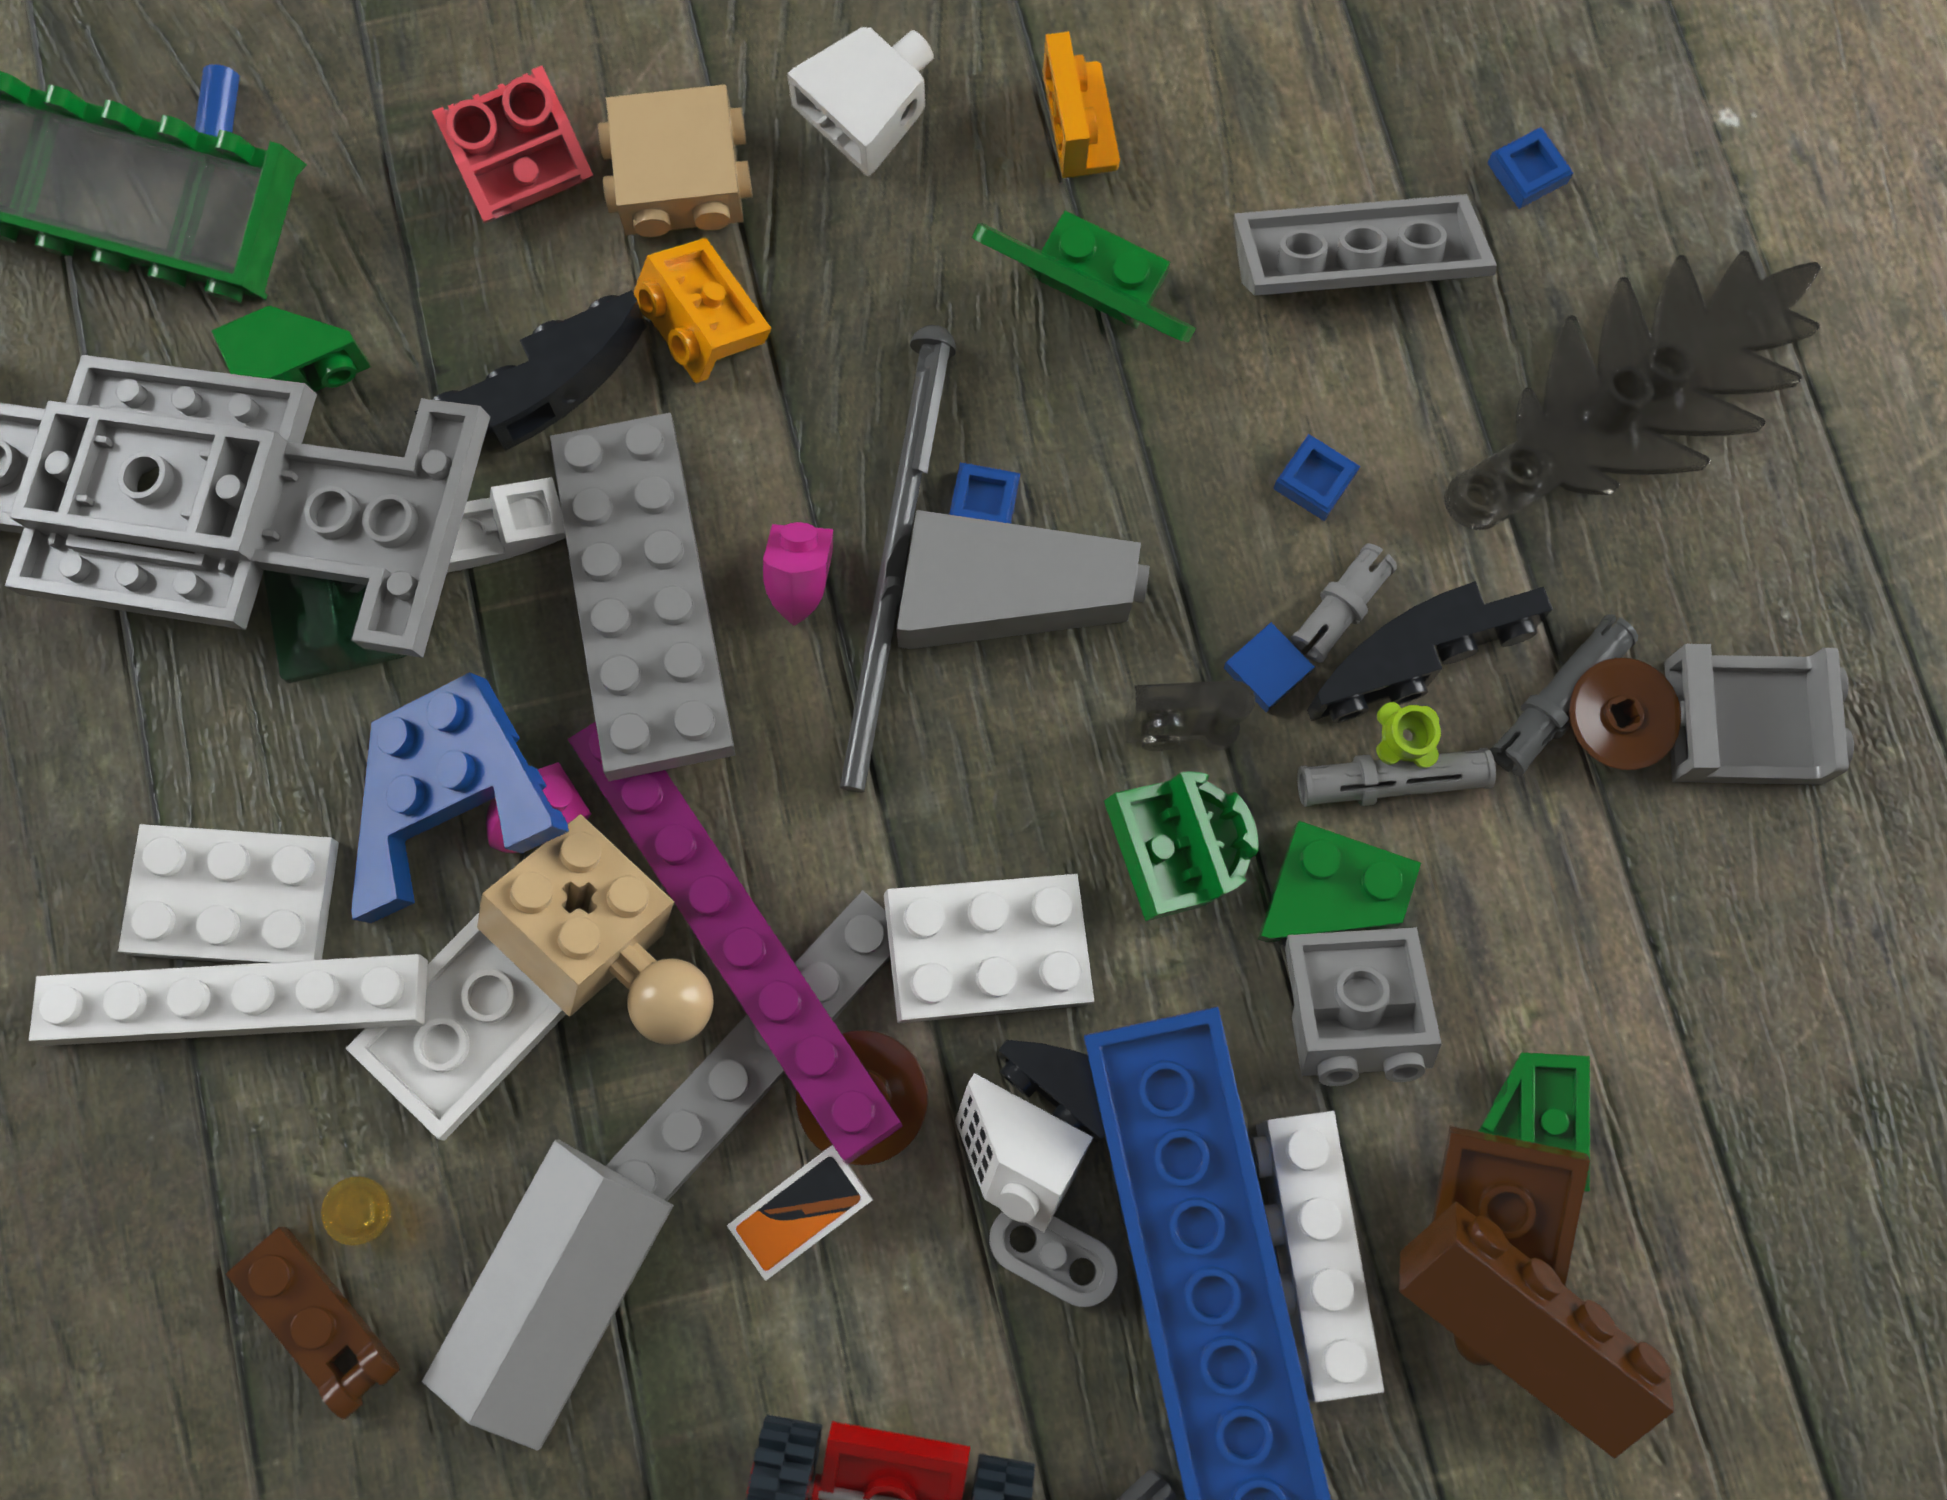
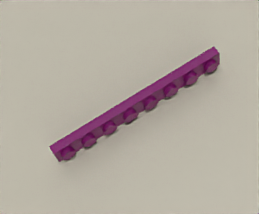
(747, 955)

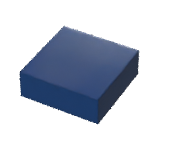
(1530, 167)
(1316, 477)
(985, 493)
(1269, 666)

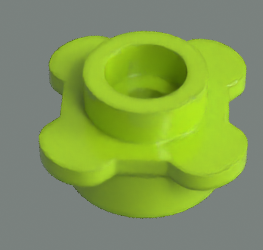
(1423, 725)

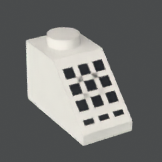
(1019, 1152)

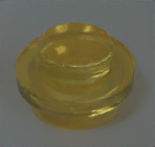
(356, 1210)

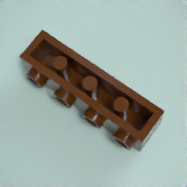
(1536, 1329)

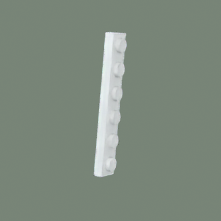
(229, 1000)

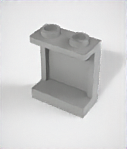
(1759, 717)

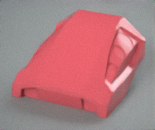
(513, 145)

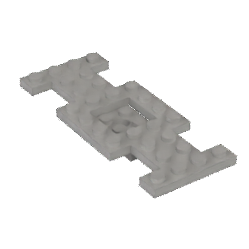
(233, 493)

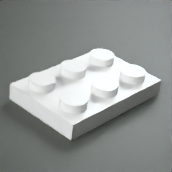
(228, 895)
(988, 948)
(475, 1032)

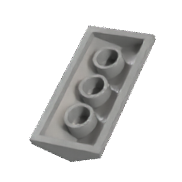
(1361, 245)
(546, 1296)

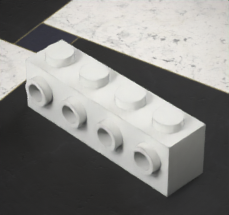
(1318, 1254)

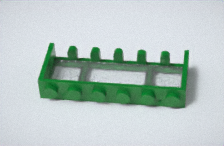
(141, 190)

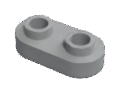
(1051, 1258)

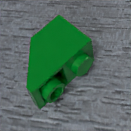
(290, 348)

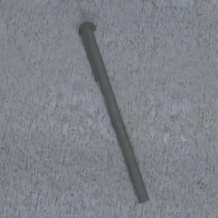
(934, 348)

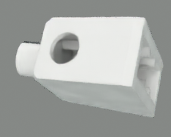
(863, 93)

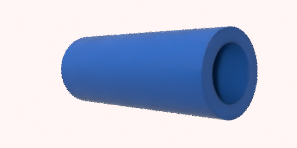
(217, 99)

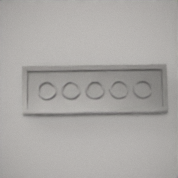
(641, 598)

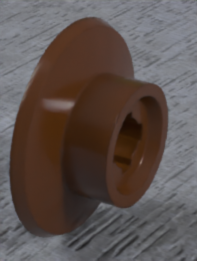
(1646, 702)

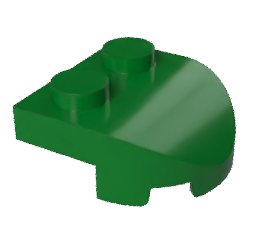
(1182, 842)

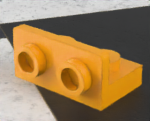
(1078, 110)
(698, 307)

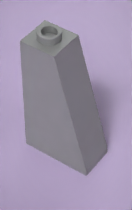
(1011, 580)

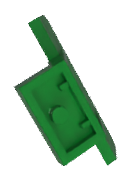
(1095, 270)

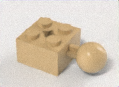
(588, 915)

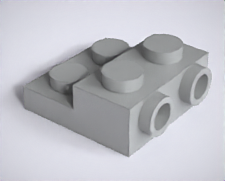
(1361, 1005)

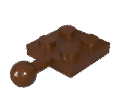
(1521, 1187)

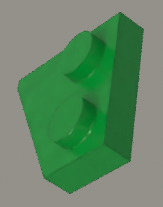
(1337, 886)
(1545, 1103)

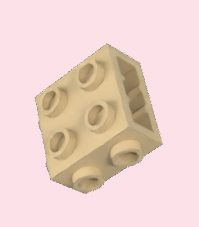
(674, 160)

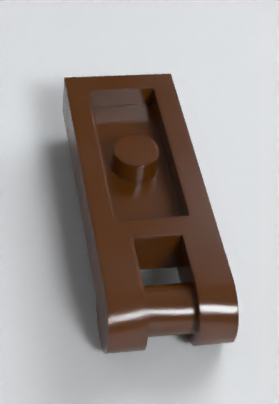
(312, 1320)

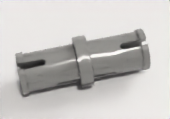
(1344, 602)

